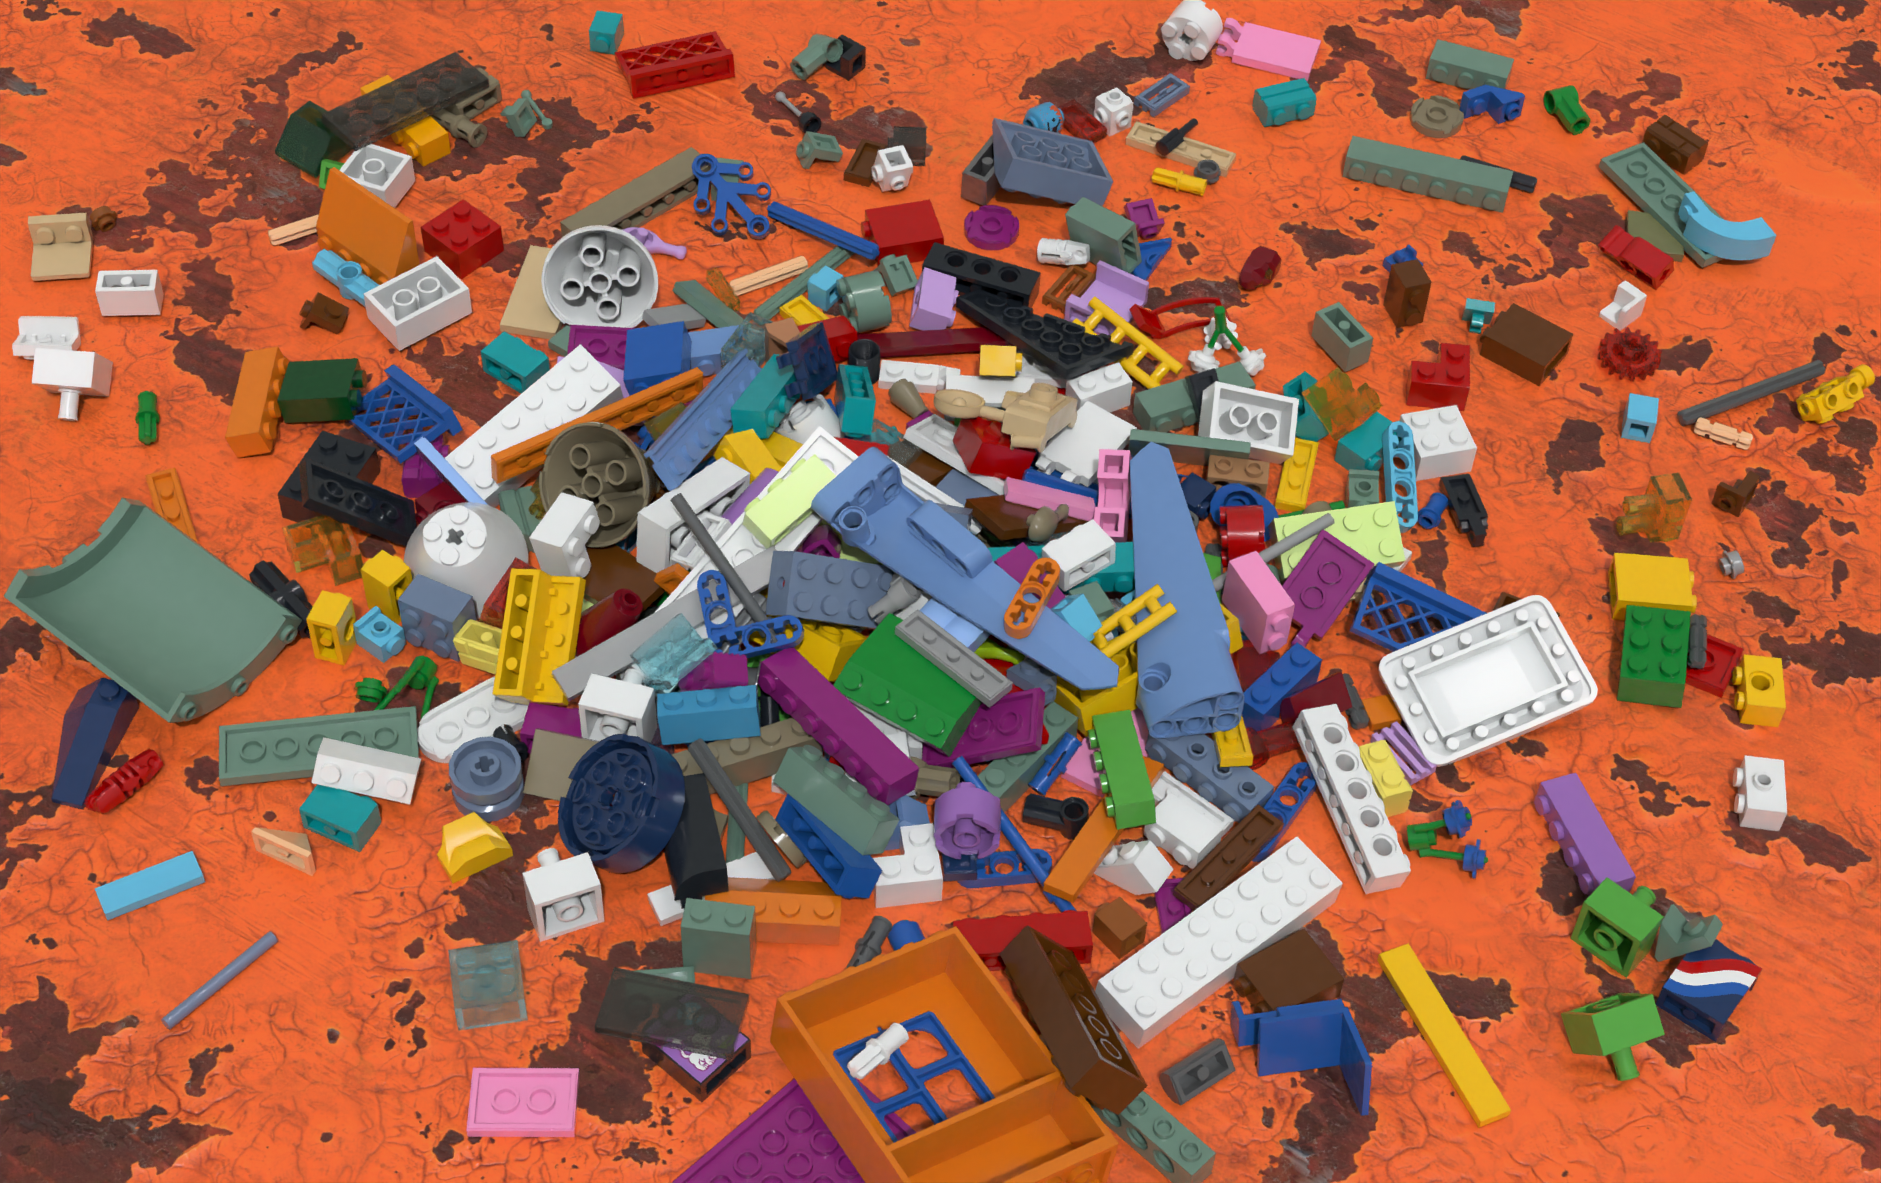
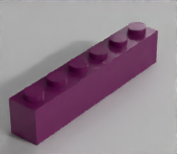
(838, 726)

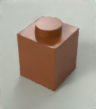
(1119, 927)

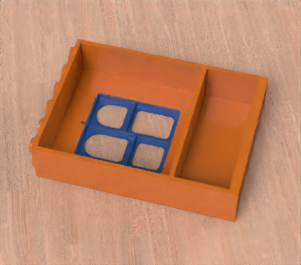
(1028, 1118)

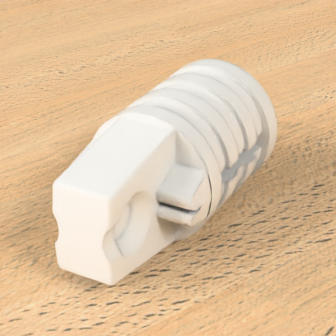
(1062, 252)

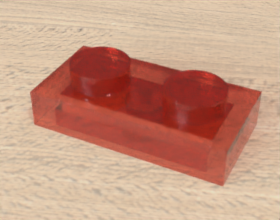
(1081, 122)

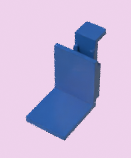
(1307, 1039)

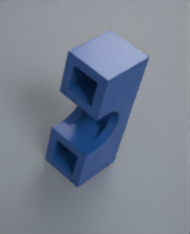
(1288, 675)

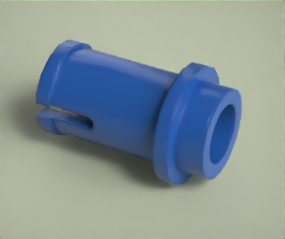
(1431, 514)

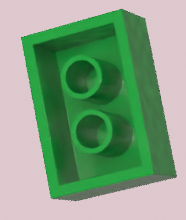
(1654, 656)

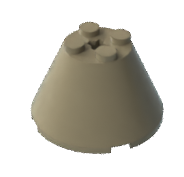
(602, 467)

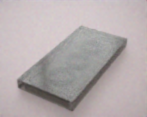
(672, 1013)

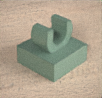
(519, 117)

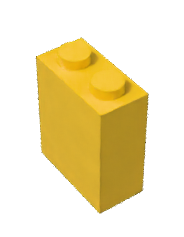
(1650, 583)

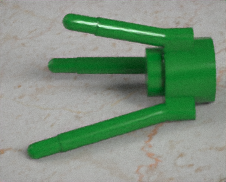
(418, 675)

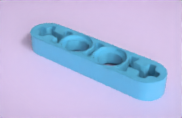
(1404, 477)

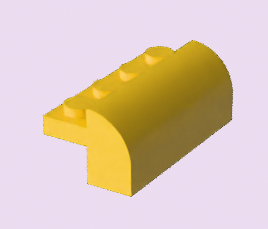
(537, 636)

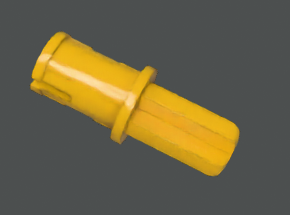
(1179, 181)

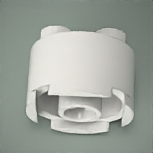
(1191, 30)
(806, 418)

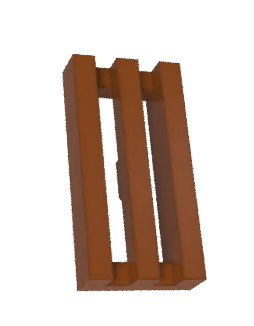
(1049, 296)

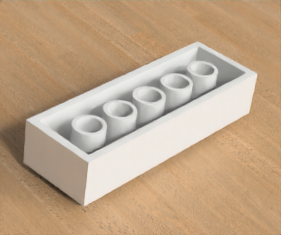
(561, 395)

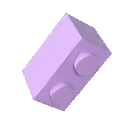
(933, 301)

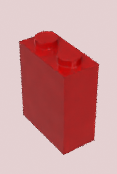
(903, 230)

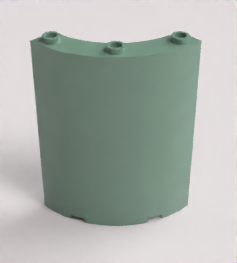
(158, 614)

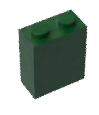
(322, 390)

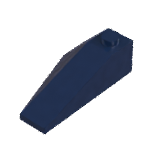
(90, 738)

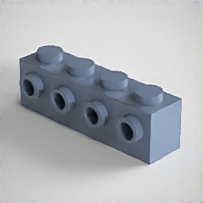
(1195, 761)

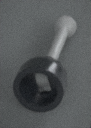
(807, 121)

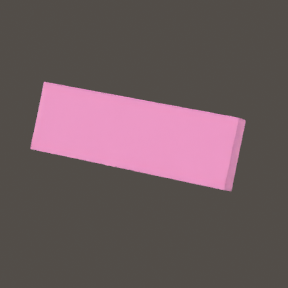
(1039, 496)

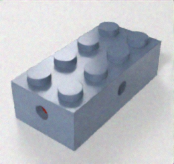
(825, 588)

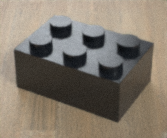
(335, 452)

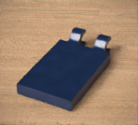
(811, 361)

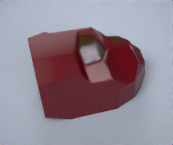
(1260, 268)

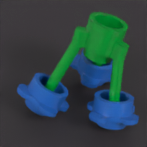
(1456, 821)

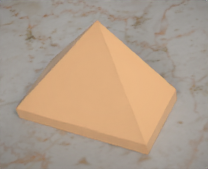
(286, 847)

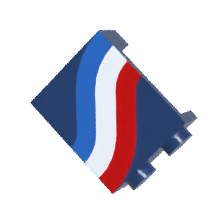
(1708, 988)

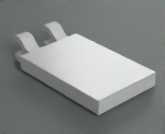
(1077, 448)

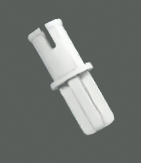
(878, 1051)

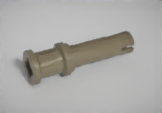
(462, 127)

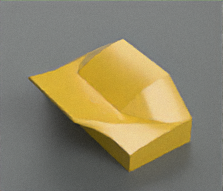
(471, 846)

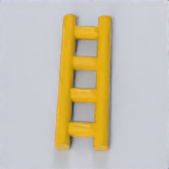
(1145, 345)
(1132, 631)

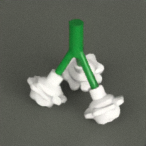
(1222, 333)

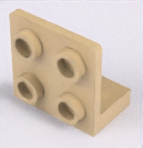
(60, 246)

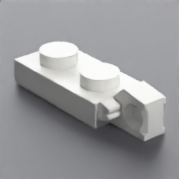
(926, 377)

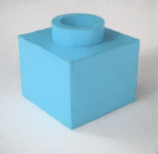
(823, 288)

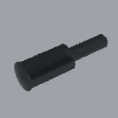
(1174, 138)

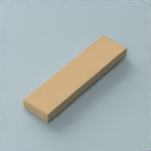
(1188, 152)

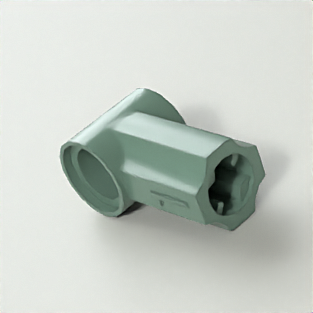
(819, 51)

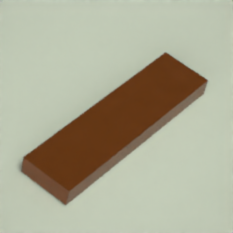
(1228, 858)

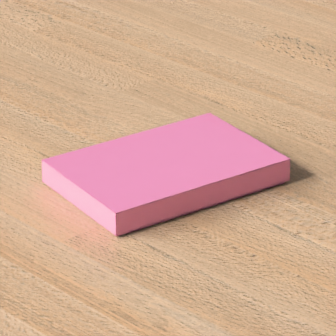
(523, 1102)

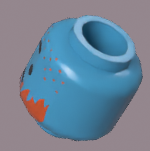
(1045, 117)

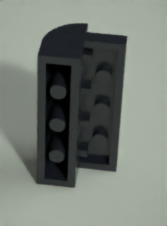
(695, 848)

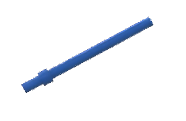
(1015, 838)

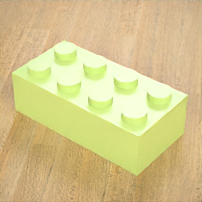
(1366, 529)

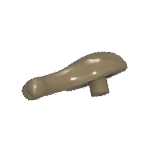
(1045, 522)

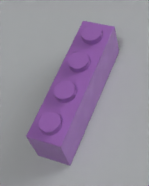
(1582, 834)

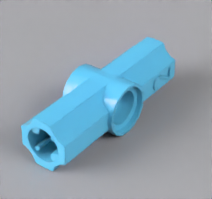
(343, 274)

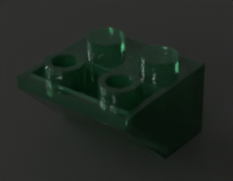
(309, 141)

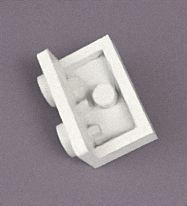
(46, 332)

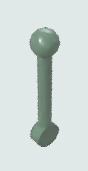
(546, 122)

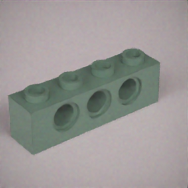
(1161, 1140)

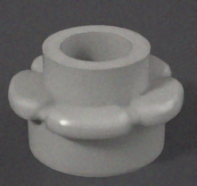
(1731, 564)

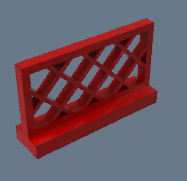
(669, 74)

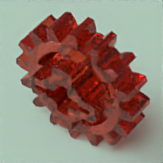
(1629, 354)

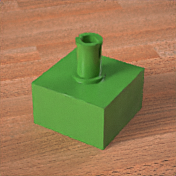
(1618, 925)
(1614, 1027)

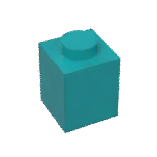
(606, 32)

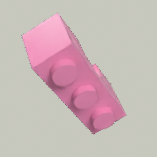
(1114, 493)

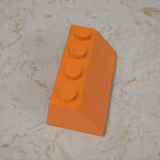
(788, 909)

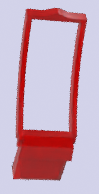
(1150, 322)

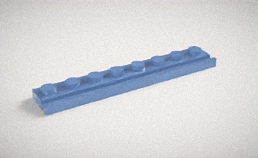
(701, 423)

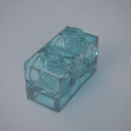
(750, 336)

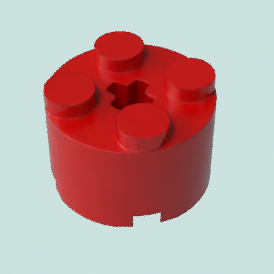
(1242, 531)

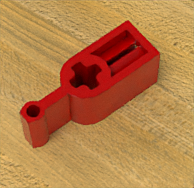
(1638, 257)

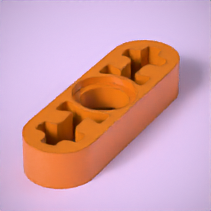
(1032, 610)

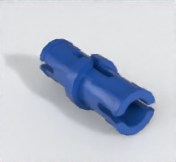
(1067, 746)

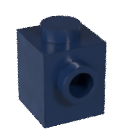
(1198, 495)

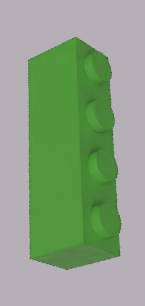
(1122, 769)

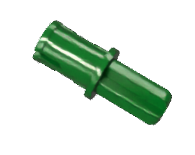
(147, 417)

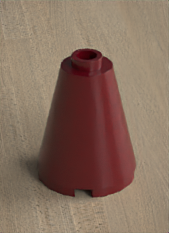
(607, 619)

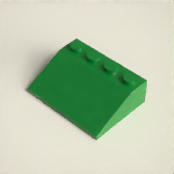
(907, 689)

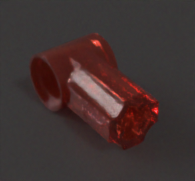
(1271, 742)

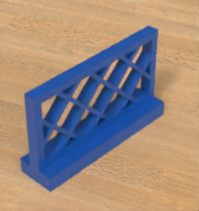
(417, 401)
(1421, 597)

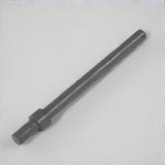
(721, 562)

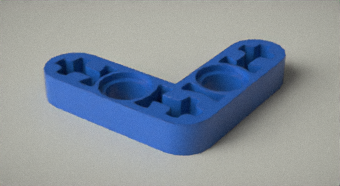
(729, 629)
(1013, 878)

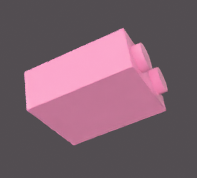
(1258, 602)

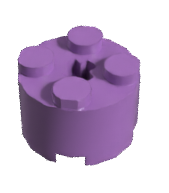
(967, 821)

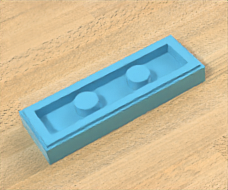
(149, 885)

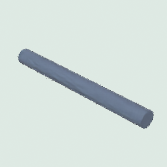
(219, 980)

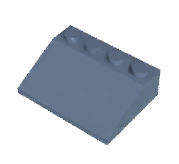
(1048, 164)

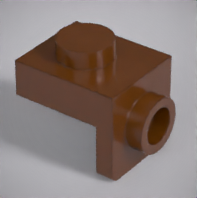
(324, 313)

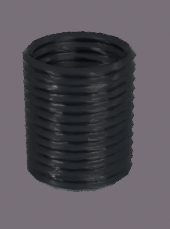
(866, 354)

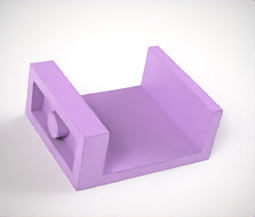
(1115, 289)

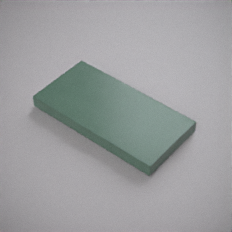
(1189, 448)

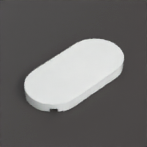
(465, 718)

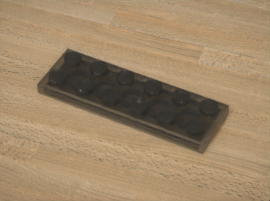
(405, 101)

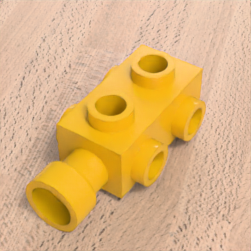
(1835, 395)

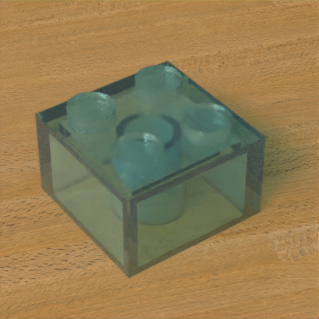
(487, 985)

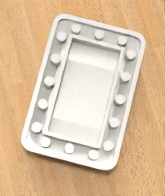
(1487, 680)

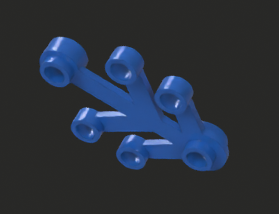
(729, 193)

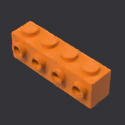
(255, 402)

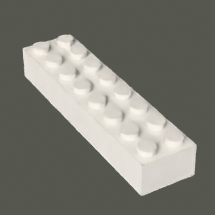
(1206, 946)

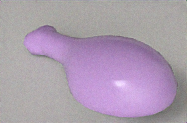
(655, 244)

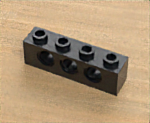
(984, 273)

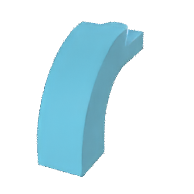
(1721, 237)

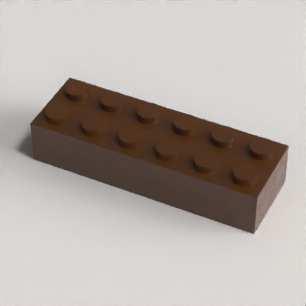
(1072, 1021)

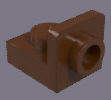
(1736, 498)

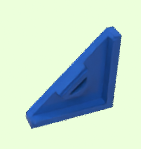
(1151, 254)

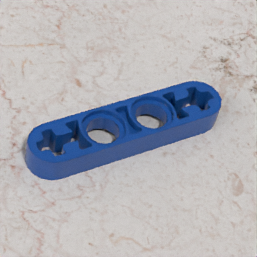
(1286, 813)

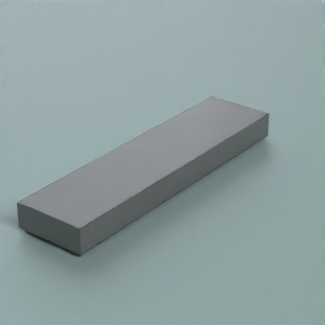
(953, 658)

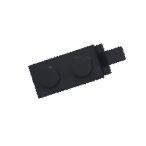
(1466, 507)

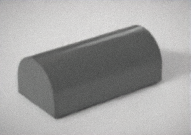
(1197, 1072)

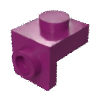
(1145, 218)

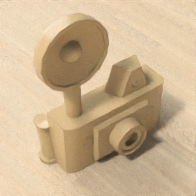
(1028, 416)

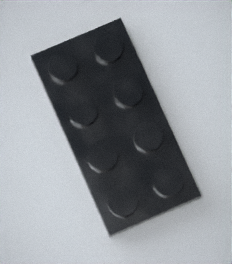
(356, 502)

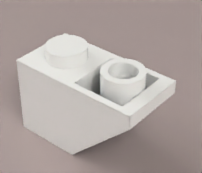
(1135, 867)

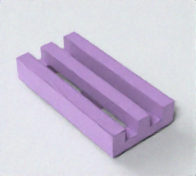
(1407, 751)

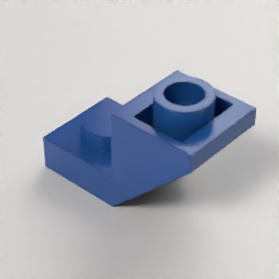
(1498, 102)

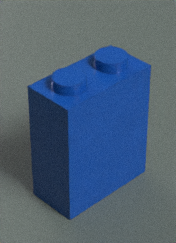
(656, 355)

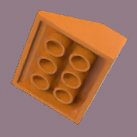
(365, 229)

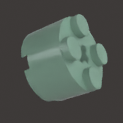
(864, 301)

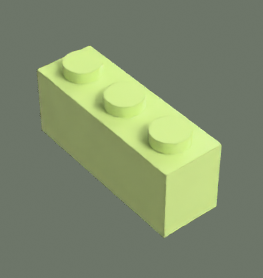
(787, 502)

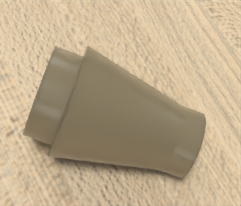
(907, 398)

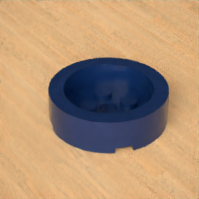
(644, 809)

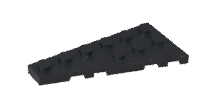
(1048, 339)

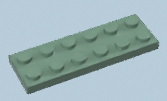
(1655, 191)
(290, 746)

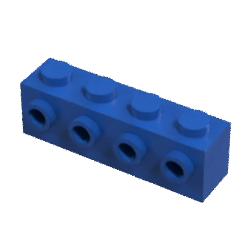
(833, 858)

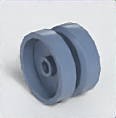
(486, 778)

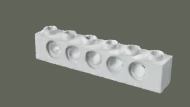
(1329, 749)

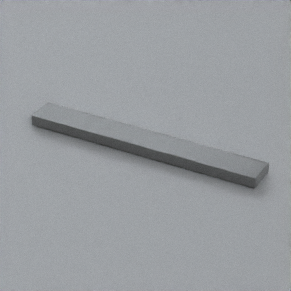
(614, 654)

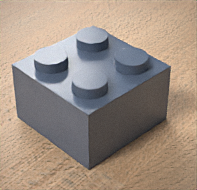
(434, 615)

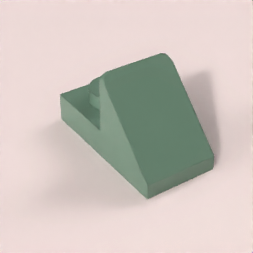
(1682, 937)

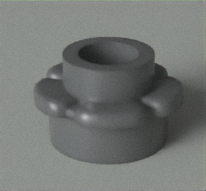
(1208, 170)

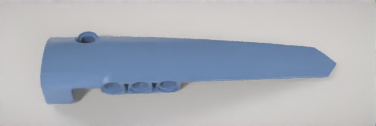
(949, 564)
(1185, 661)

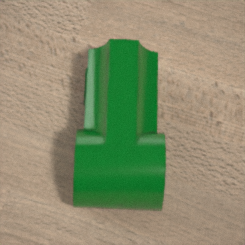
(1566, 105)

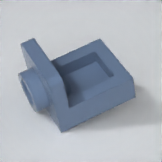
(1032, 675)

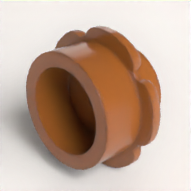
(103, 219)

